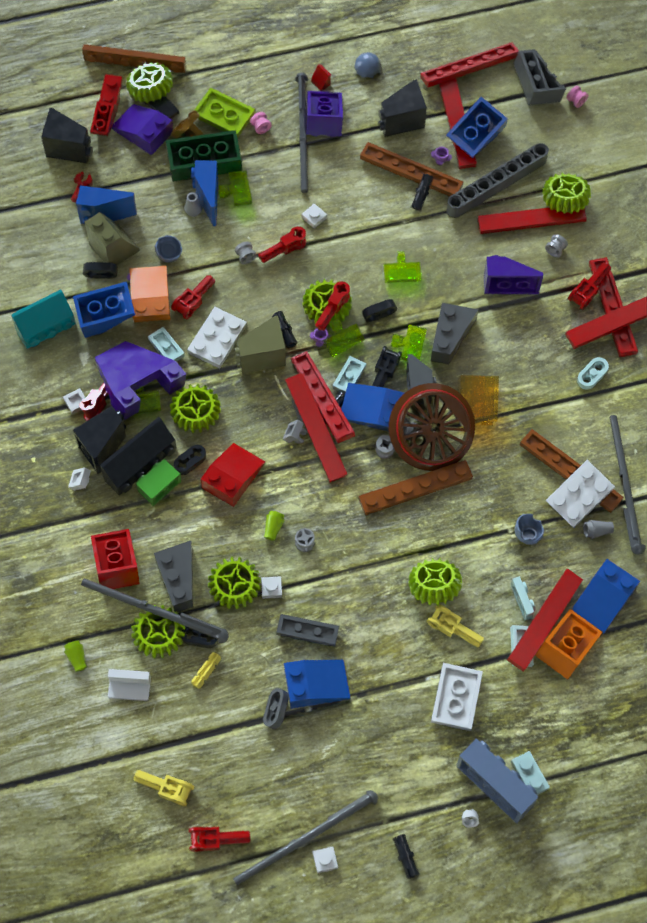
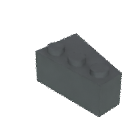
(536, 80)
(451, 330)
(177, 574)

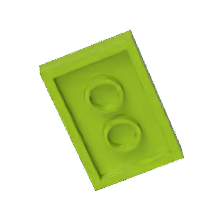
(224, 112)

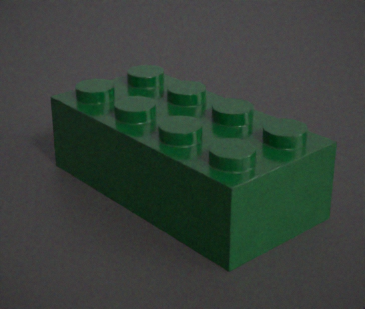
(210, 147)

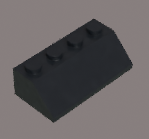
(138, 456)

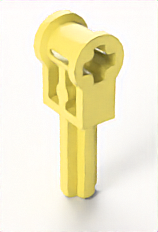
(450, 623)
(169, 788)

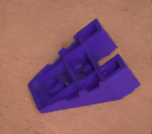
(132, 367)

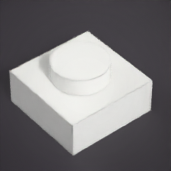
(314, 216)
(73, 400)
(79, 479)
(271, 587)
(325, 859)

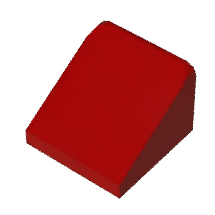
(321, 78)

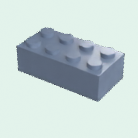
(497, 780)

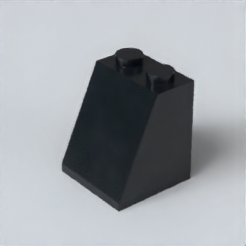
(403, 111)
(65, 138)
(100, 436)

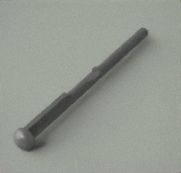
(301, 78)
(630, 514)
(183, 619)
(369, 797)

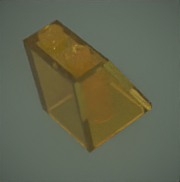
(482, 396)

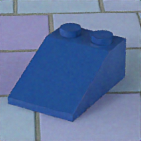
(477, 127)
(206, 184)
(109, 202)
(103, 308)
(369, 405)
(605, 595)
(316, 682)

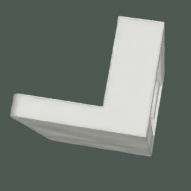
(129, 685)

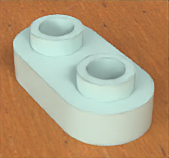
(591, 374)

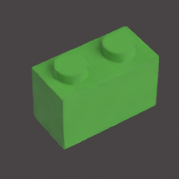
(158, 482)

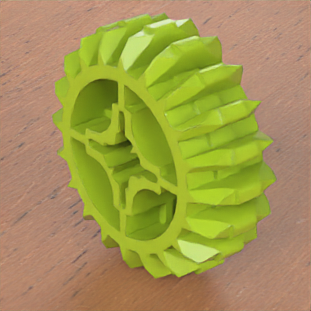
(149, 82)
(566, 193)
(320, 294)
(209, 403)
(435, 576)
(227, 580)
(148, 643)

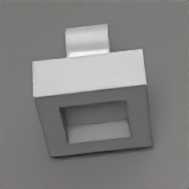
(293, 431)

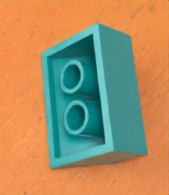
(43, 319)

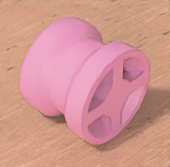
(577, 96)
(260, 122)

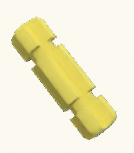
(206, 670)

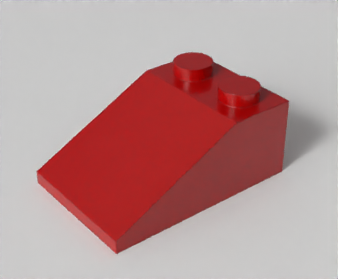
(231, 474)
(115, 559)

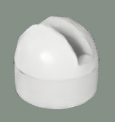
(470, 822)

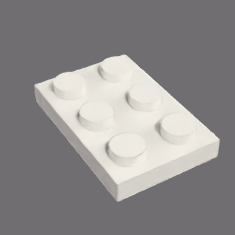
(217, 337)
(580, 493)
(456, 697)

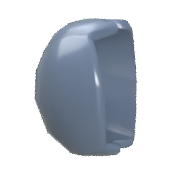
(367, 65)
(168, 249)
(528, 529)

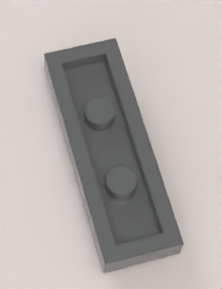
(307, 630)

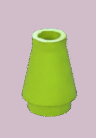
(274, 522)
(75, 654)

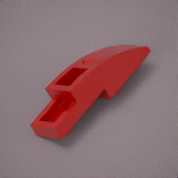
(107, 105)

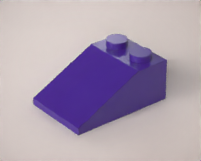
(324, 113)
(144, 127)
(510, 277)

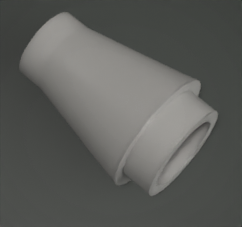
(192, 206)
(597, 528)

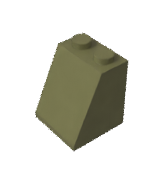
(109, 239)
(261, 348)

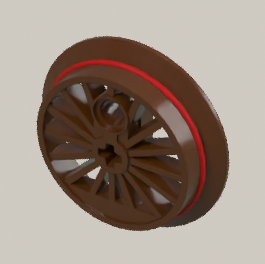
(457, 406)

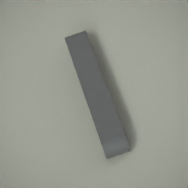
(491, 185)

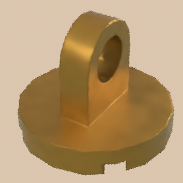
(187, 126)

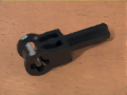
(386, 366)

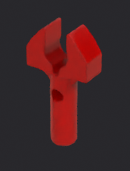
(78, 180)

